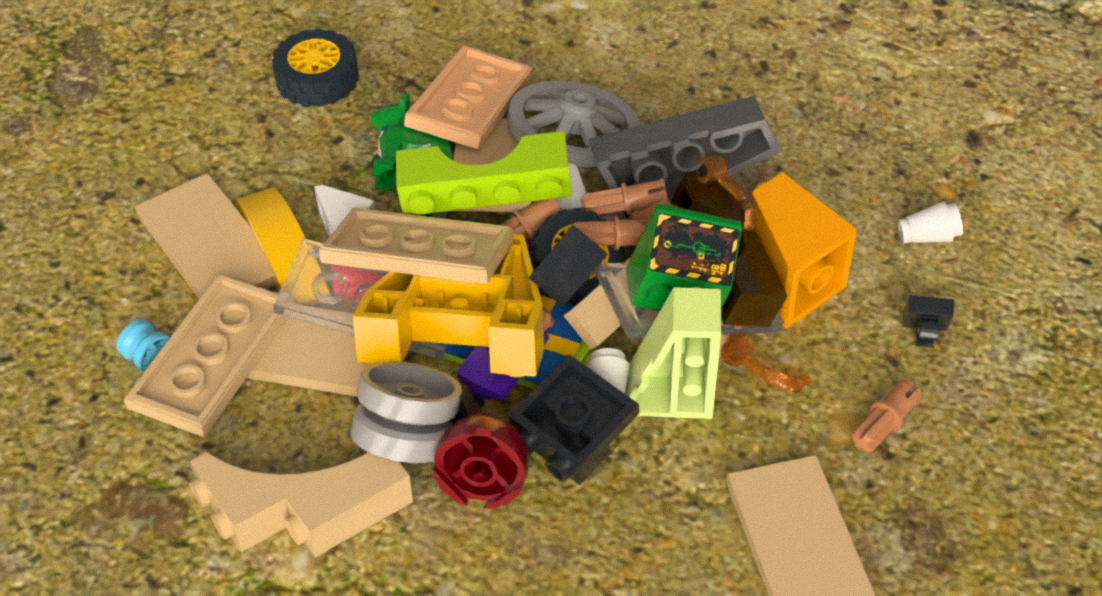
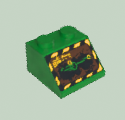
(682, 252)

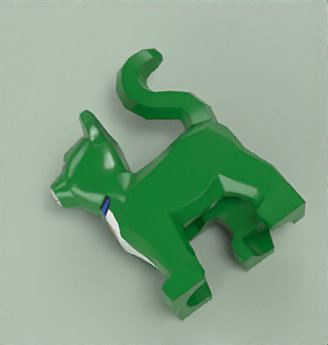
(395, 137)

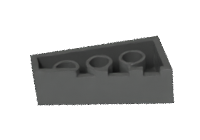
(674, 144)

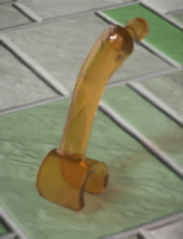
(717, 172)
(738, 352)

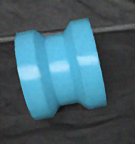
(140, 342)

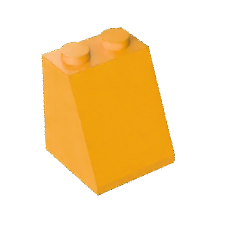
(804, 243)

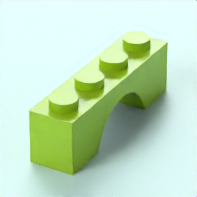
(531, 172)

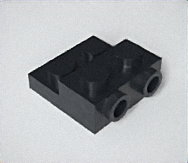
(573, 419)

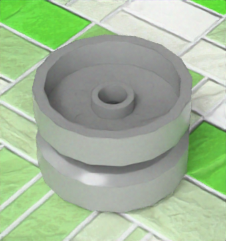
(403, 410)

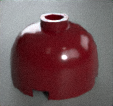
(481, 460)

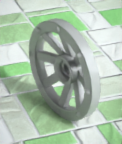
(574, 109)

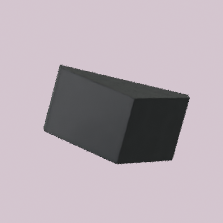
(568, 266)

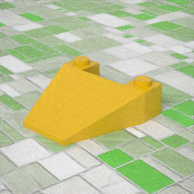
(438, 310)

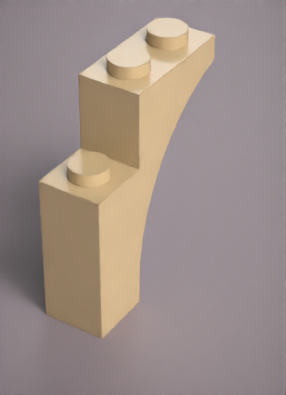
(314, 506)

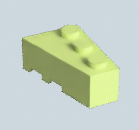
(679, 357)

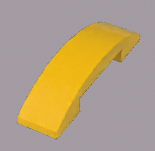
(273, 228)

